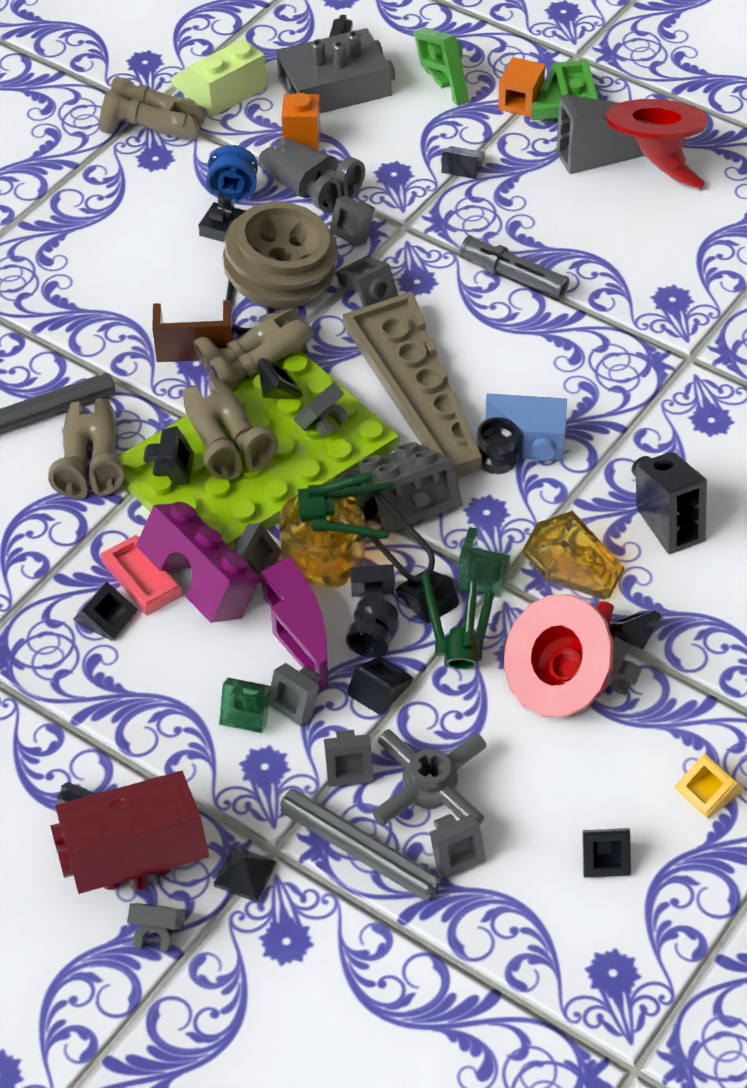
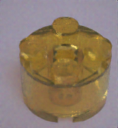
(323, 554)

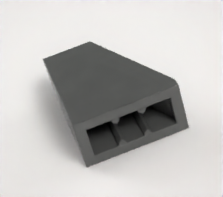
(585, 137)

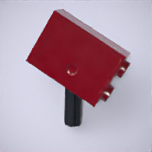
(127, 832)

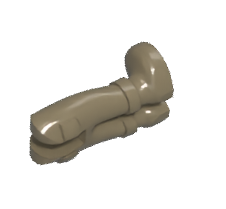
(151, 109)
(270, 339)
(224, 408)
(80, 430)

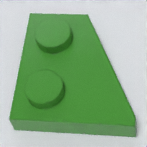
(441, 57)
(563, 79)

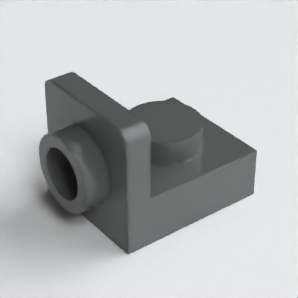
(369, 278)

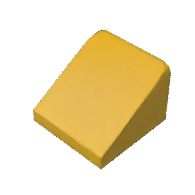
(708, 786)

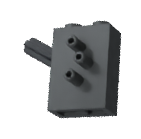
(340, 68)

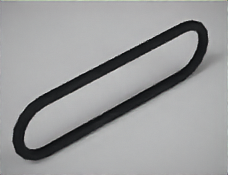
(407, 526)

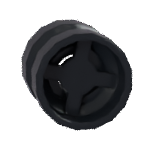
(497, 445)
(375, 621)

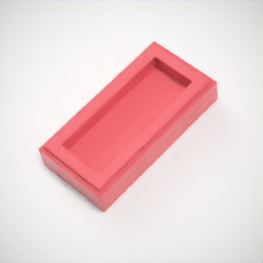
(140, 577)

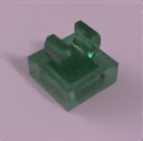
(244, 705)

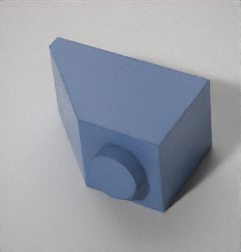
(538, 421)

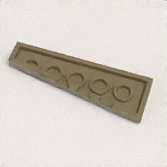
(407, 365)

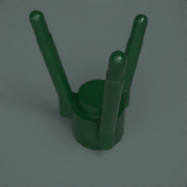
(318, 503)
(463, 645)

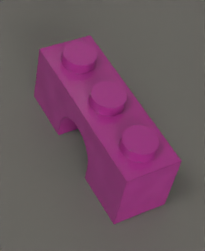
(220, 577)

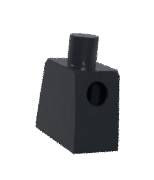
(671, 500)

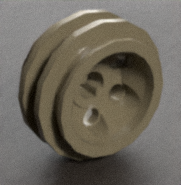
(280, 255)

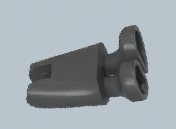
(313, 172)

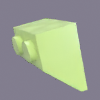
(224, 77)

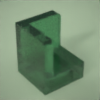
(482, 565)

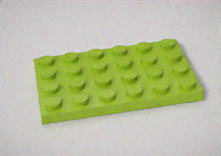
(300, 459)

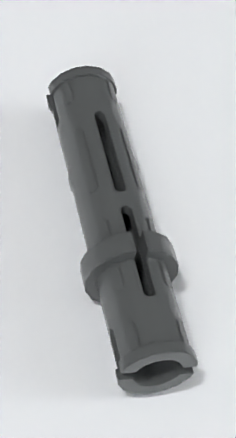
(500, 261)

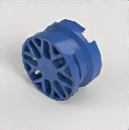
(232, 172)

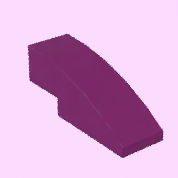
(296, 616)

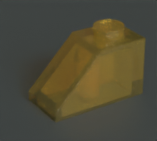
(573, 556)

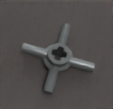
(428, 778)

